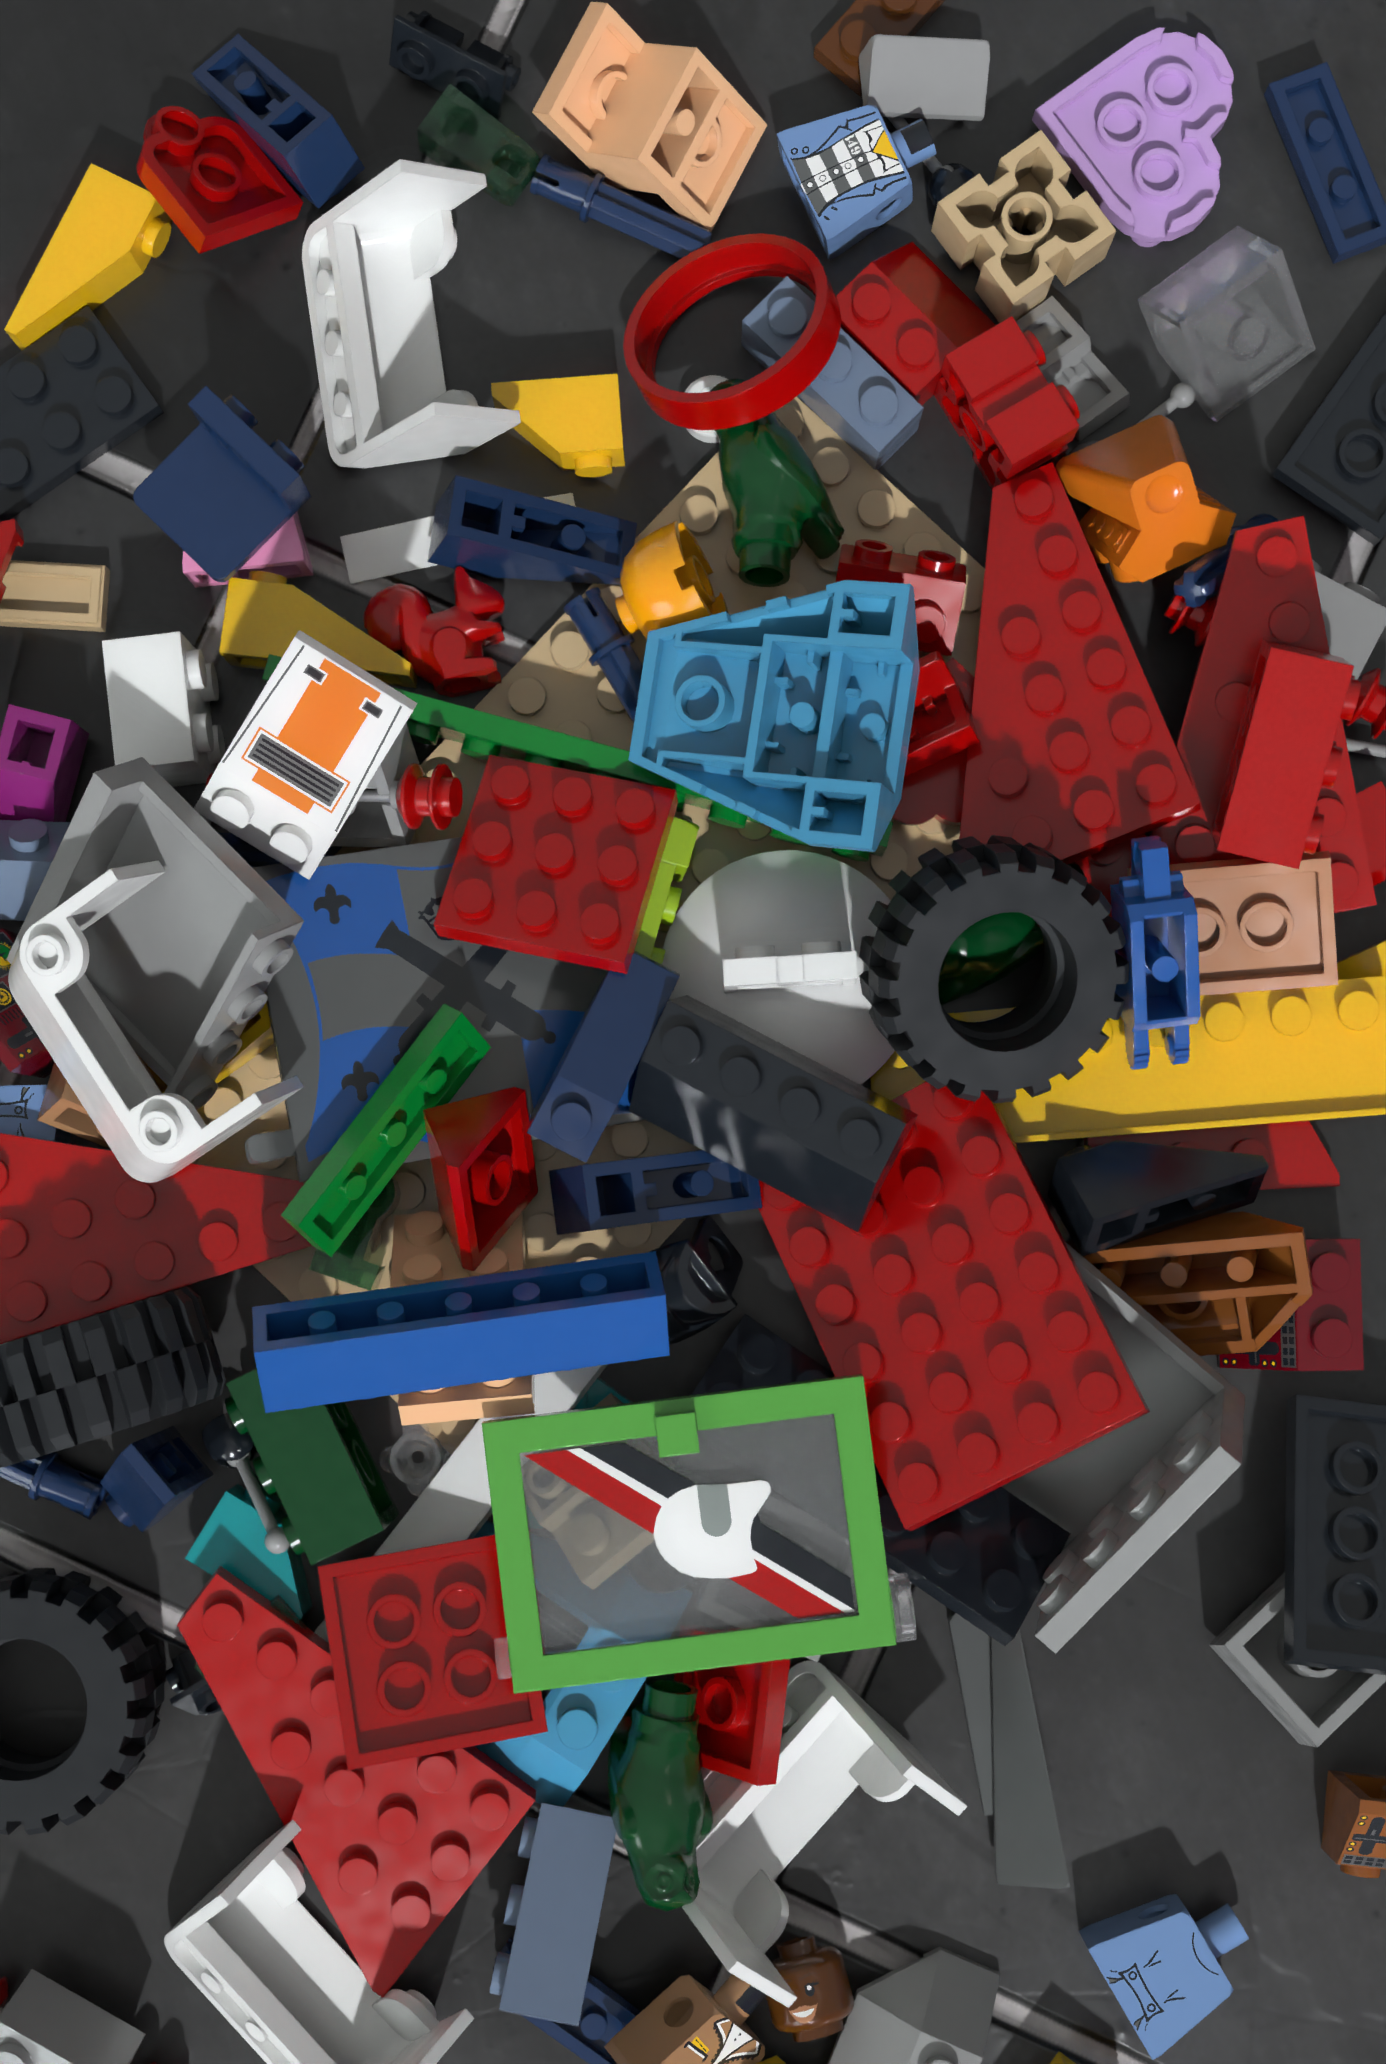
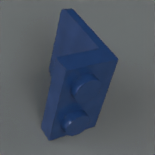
(223, 488)

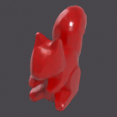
(443, 644)

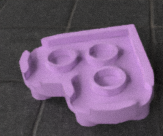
(1144, 132)

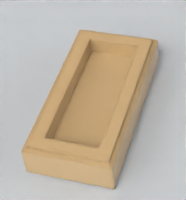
(55, 596)

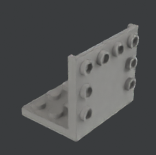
(1140, 1480)

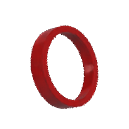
(700, 274)

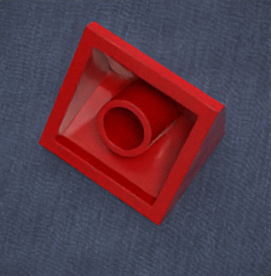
(481, 1168)

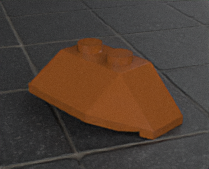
(1215, 1280)

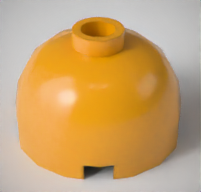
(666, 581)

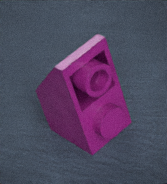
(38, 764)

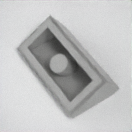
(925, 76)

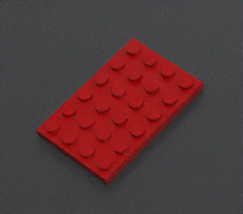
(957, 1313)

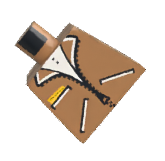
(693, 2026)

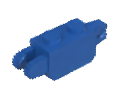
(1161, 952)

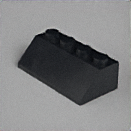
(769, 1110)

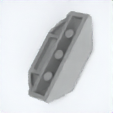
(921, 2014)

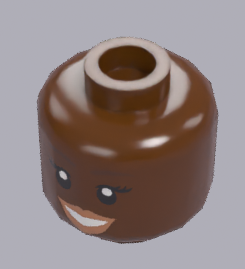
(821, 1989)

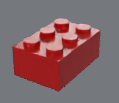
(1284, 754)

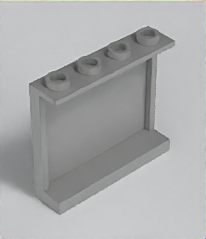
(187, 951)

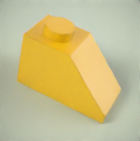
(569, 420)

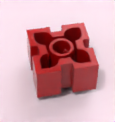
(1005, 403)

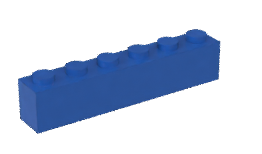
(460, 1331)

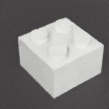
(162, 706)

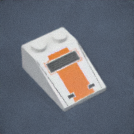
(304, 755)

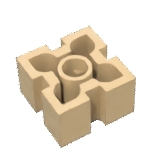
(1030, 195)

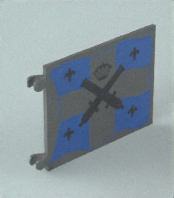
(374, 977)

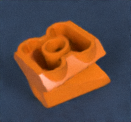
(1143, 502)

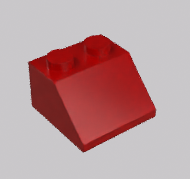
(909, 317)

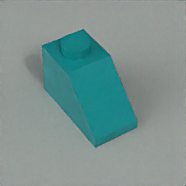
(236, 1542)

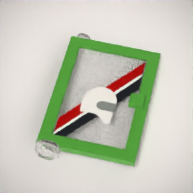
(690, 1535)

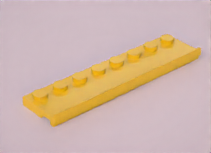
(1248, 1064)

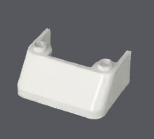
(378, 325)
(144, 1128)
(825, 1752)
(290, 1981)

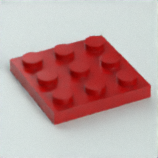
(557, 863)
(419, 1653)

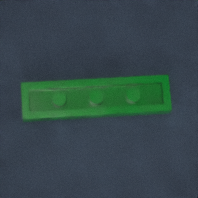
(385, 1130)

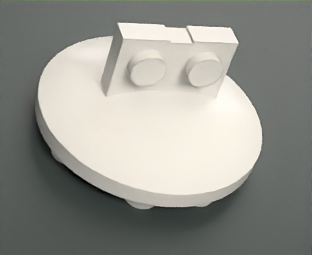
(780, 953)

